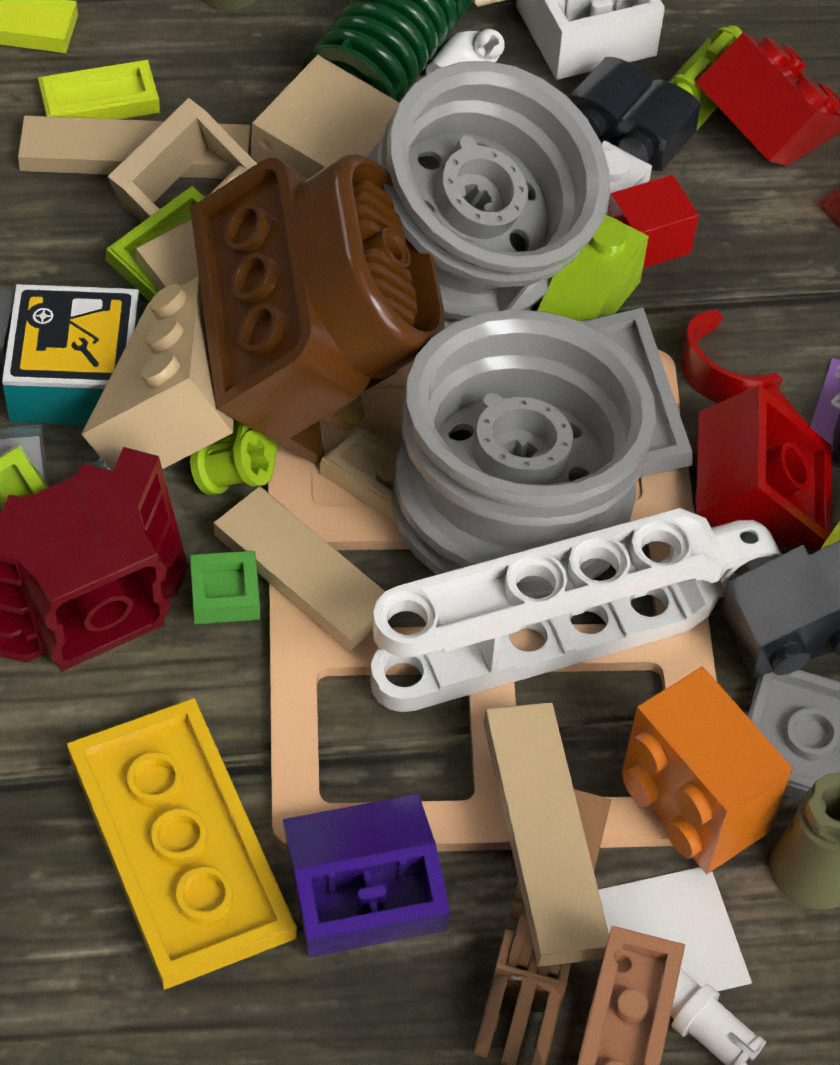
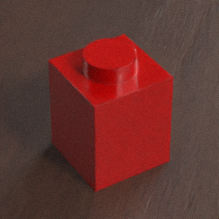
(662, 213)

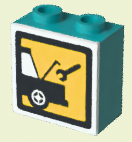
(64, 350)

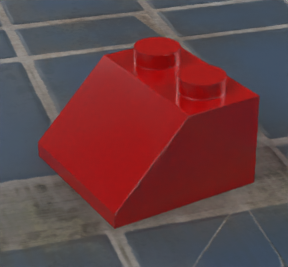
(764, 468)

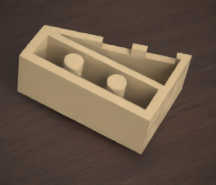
(161, 386)

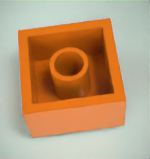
(704, 770)

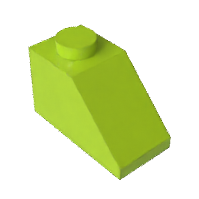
(600, 274)

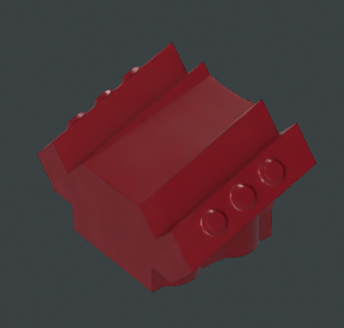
(88, 562)

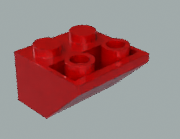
(771, 98)

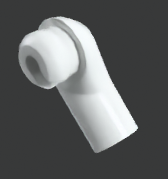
(469, 46)

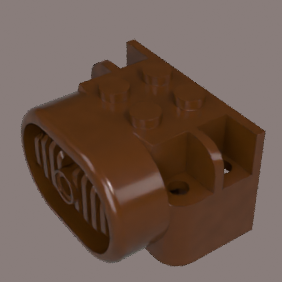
(309, 296)

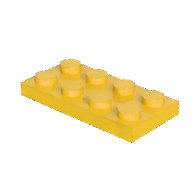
(181, 843)

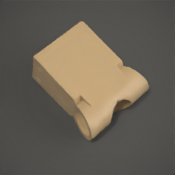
(321, 119)

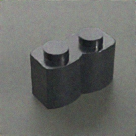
(636, 112)

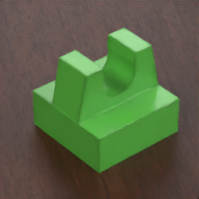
(225, 587)

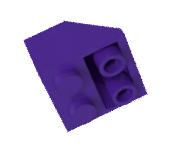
(366, 875)

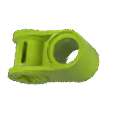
(234, 460)

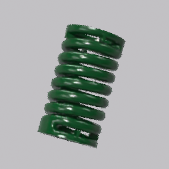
(388, 40)

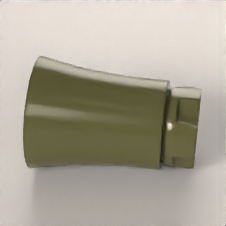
(808, 851)

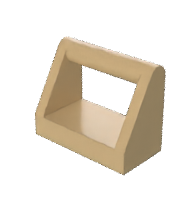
(169, 154)

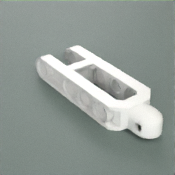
(479, 606)

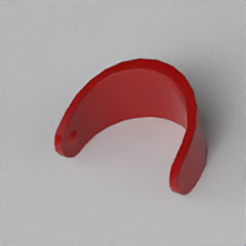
(708, 377)

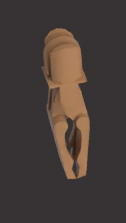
(534, 987)

